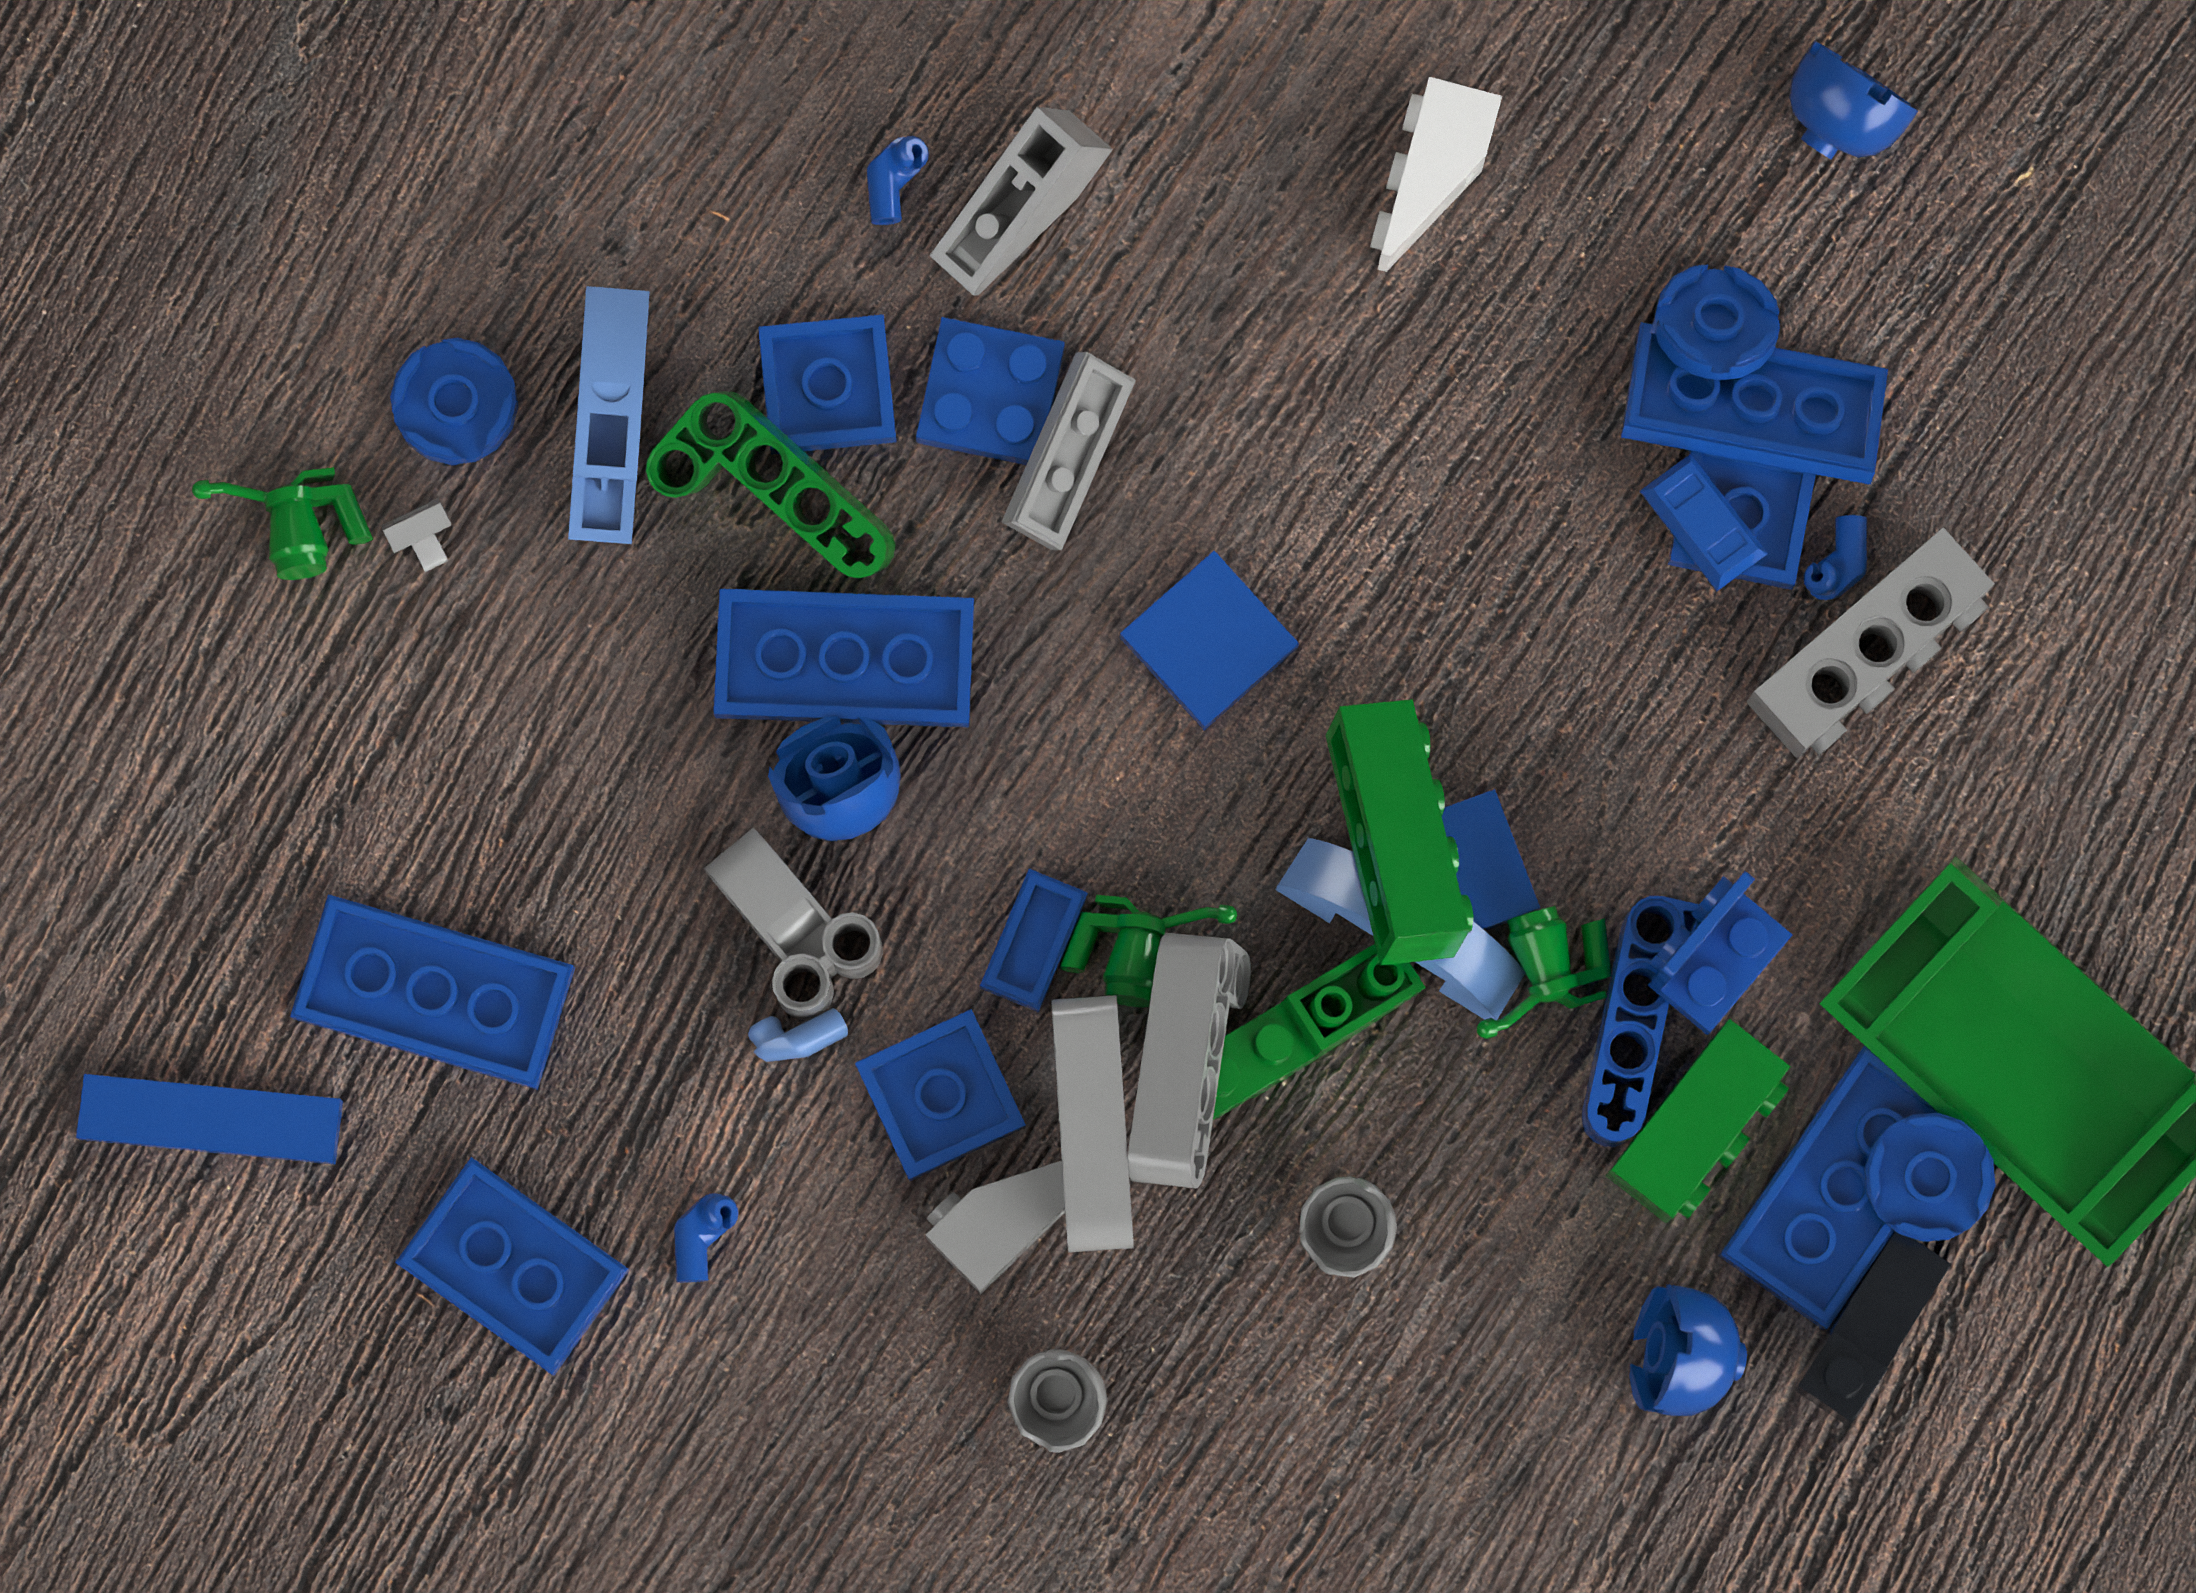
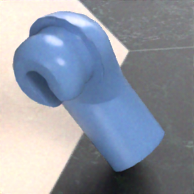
(798, 1042)

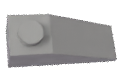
(1021, 196)
(996, 1223)

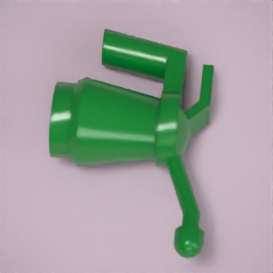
(295, 535)
(1543, 952)
(1134, 954)

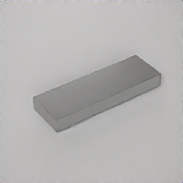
(1068, 451)

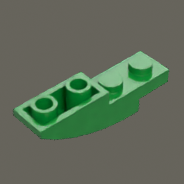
(1310, 1025)

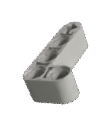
(1183, 1055)
(1092, 1123)

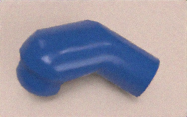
(891, 172)
(1845, 564)
(697, 1231)

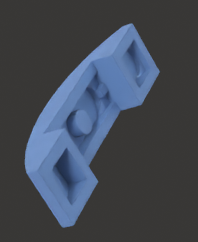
(1328, 883)

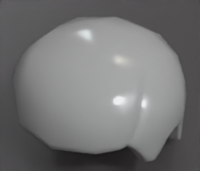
(1347, 1226)
(1057, 1400)

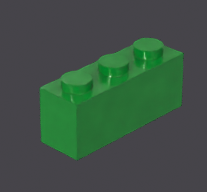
(1700, 1123)

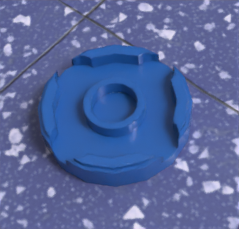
(1717, 322)
(454, 401)
(1929, 1177)

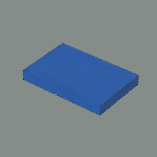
(512, 1266)

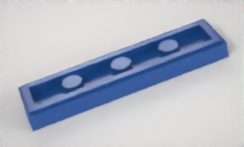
(209, 1119)

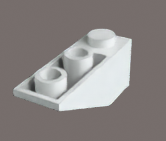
(1445, 155)

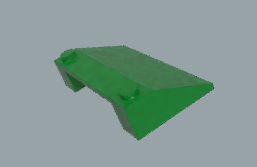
(2027, 1056)

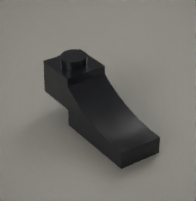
(1871, 1328)

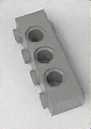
(1935, 570)

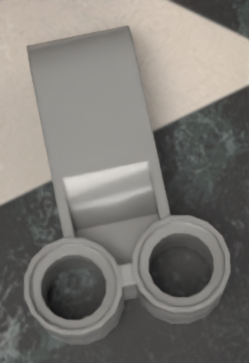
(790, 921)

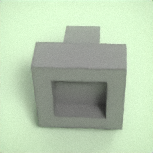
(419, 530)

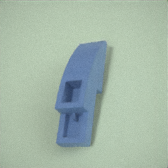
(609, 415)

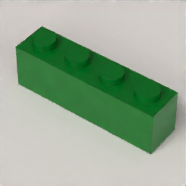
(1398, 832)

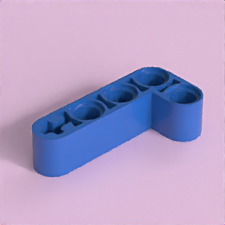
(1626, 1019)

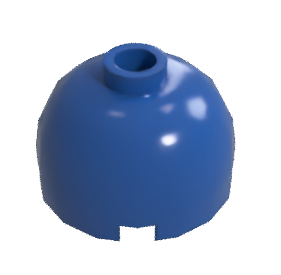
(1845, 106)
(836, 777)
(1688, 1352)

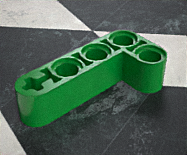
(781, 495)

